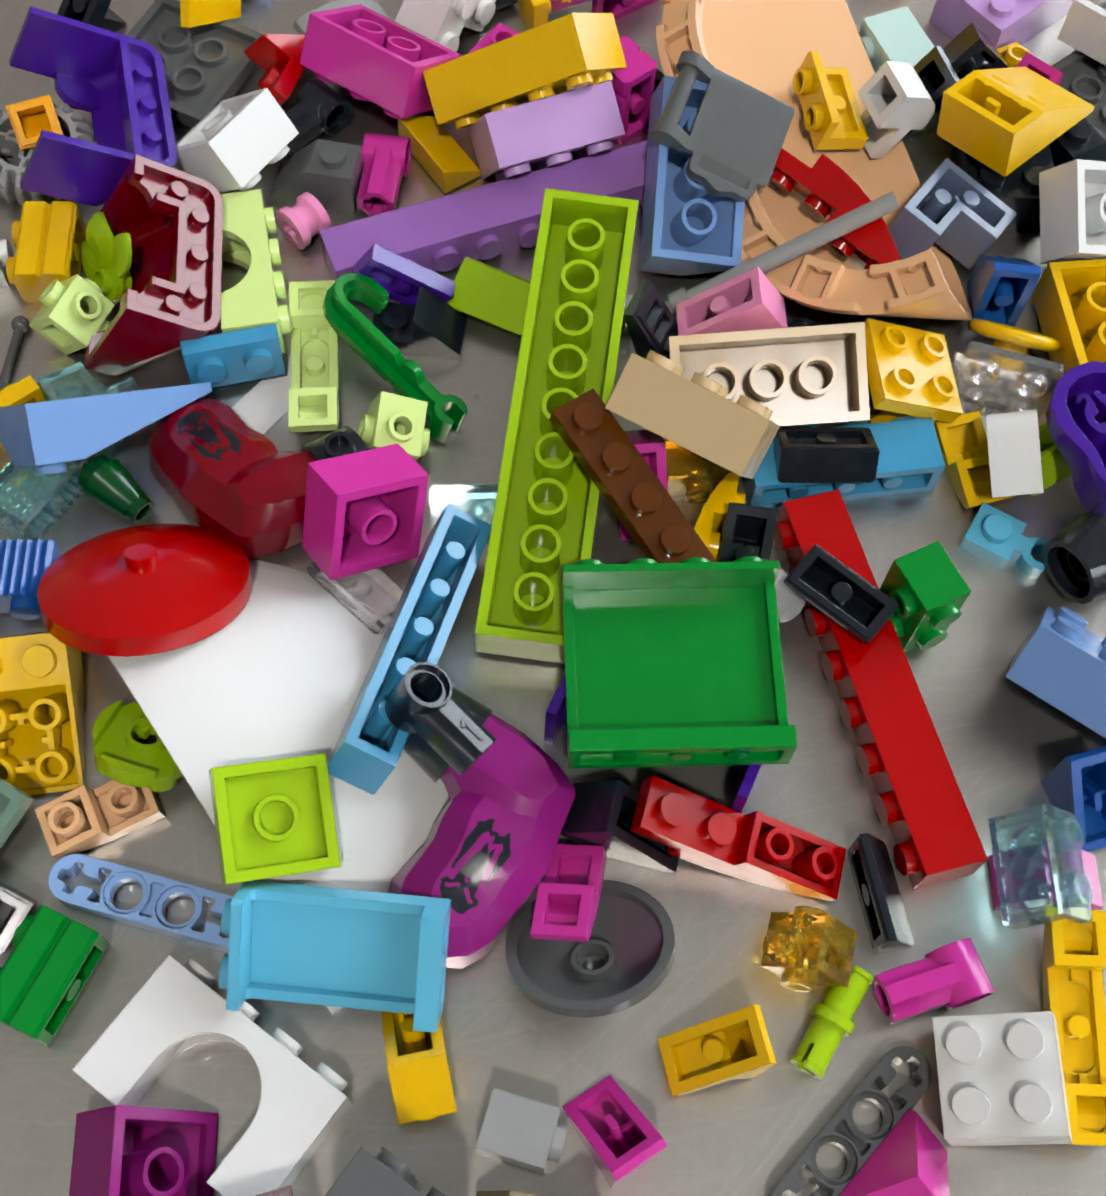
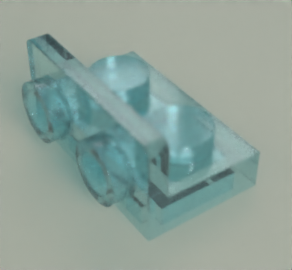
(1040, 867)

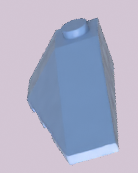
(76, 428)

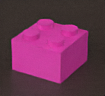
(364, 510)

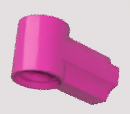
(385, 163)
(946, 977)

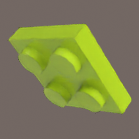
(274, 818)

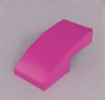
(570, 894)

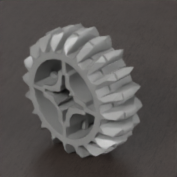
(14, 161)

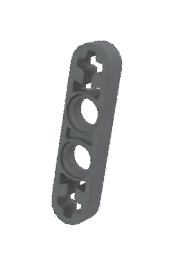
(843, 1132)

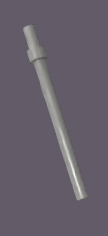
(796, 247)

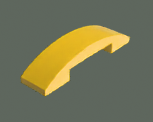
(1075, 993)

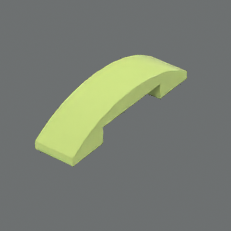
(314, 361)

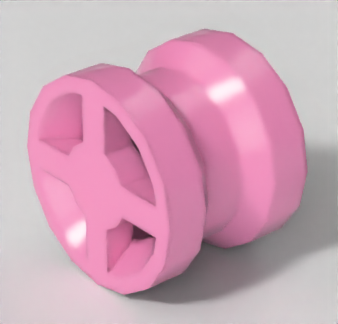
(303, 220)

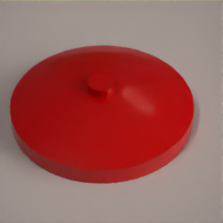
(144, 589)

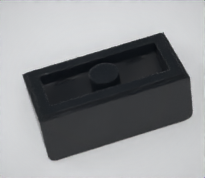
(825, 455)
(842, 594)
(879, 894)

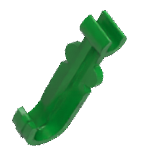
(383, 356)

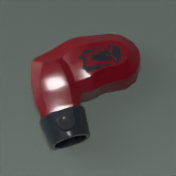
(236, 476)

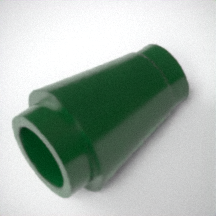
(114, 488)

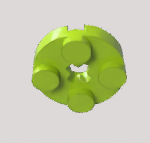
(125, 758)

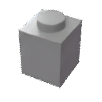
(521, 1132)

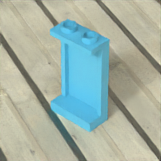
(337, 949)

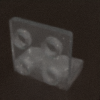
(1003, 380)

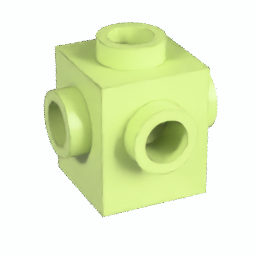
(71, 313)
(396, 421)

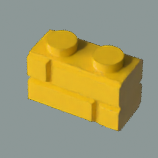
(46, 246)

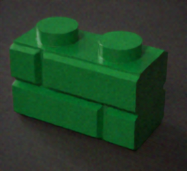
(47, 972)

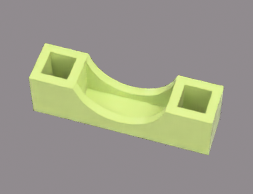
(248, 244)

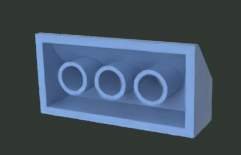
(681, 222)

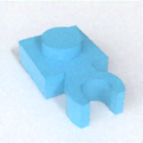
(999, 537)

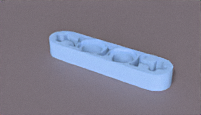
(151, 909)

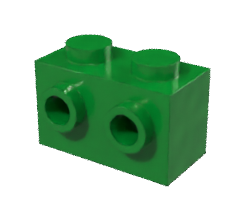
(927, 594)

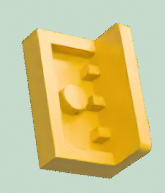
(829, 105)

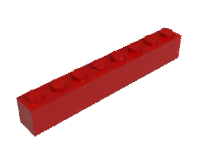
(885, 712)

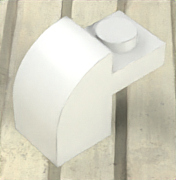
(894, 106)
(1014, 453)

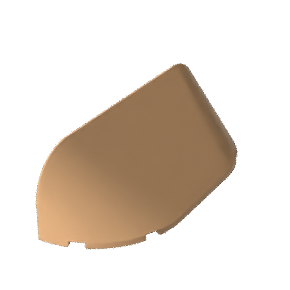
(763, 48)

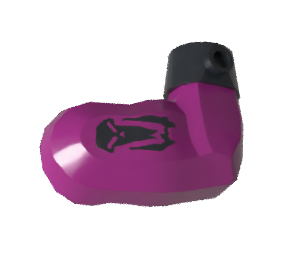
(490, 836)

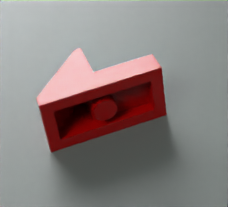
(280, 59)

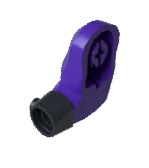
(1078, 428)

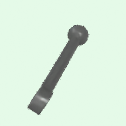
(20, 325)

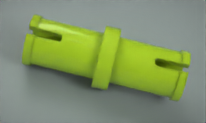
(830, 1023)

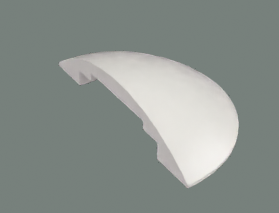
(283, 689)

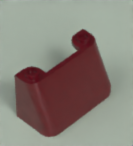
(173, 269)

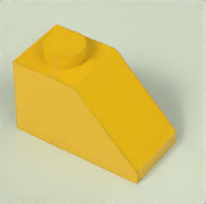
(417, 1069)

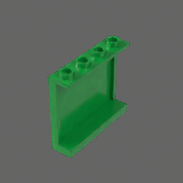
(674, 664)

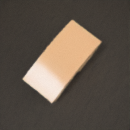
(96, 816)

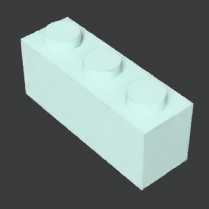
(897, 38)

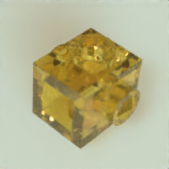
(808, 949)

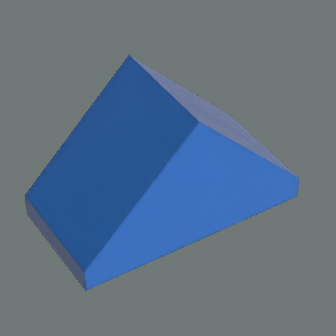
(1080, 788)

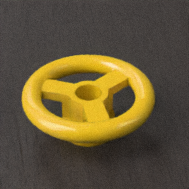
(1013, 338)

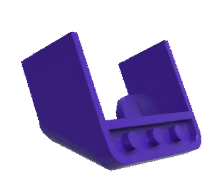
(112, 79)

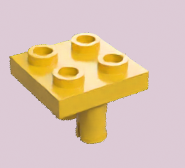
(909, 374)

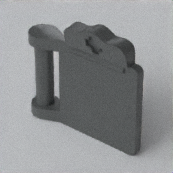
(733, 133)

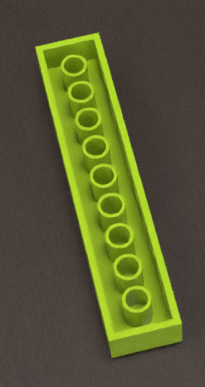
(543, 493)

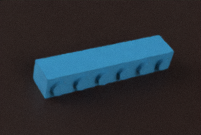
(416, 633)

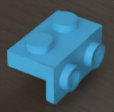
(234, 356)

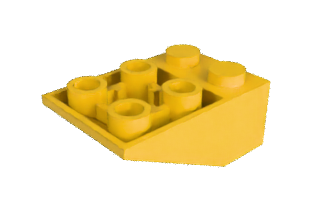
(1007, 115)
(41, 714)

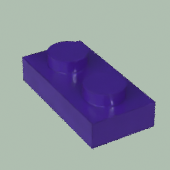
(401, 276)

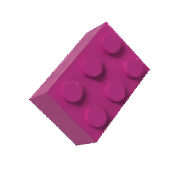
(372, 58)

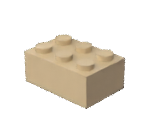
(694, 413)

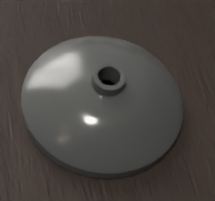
(613, 971)

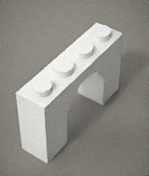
(181, 1012)

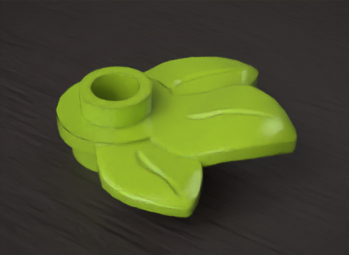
(107, 258)

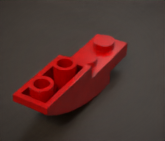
(835, 193)
(738, 844)

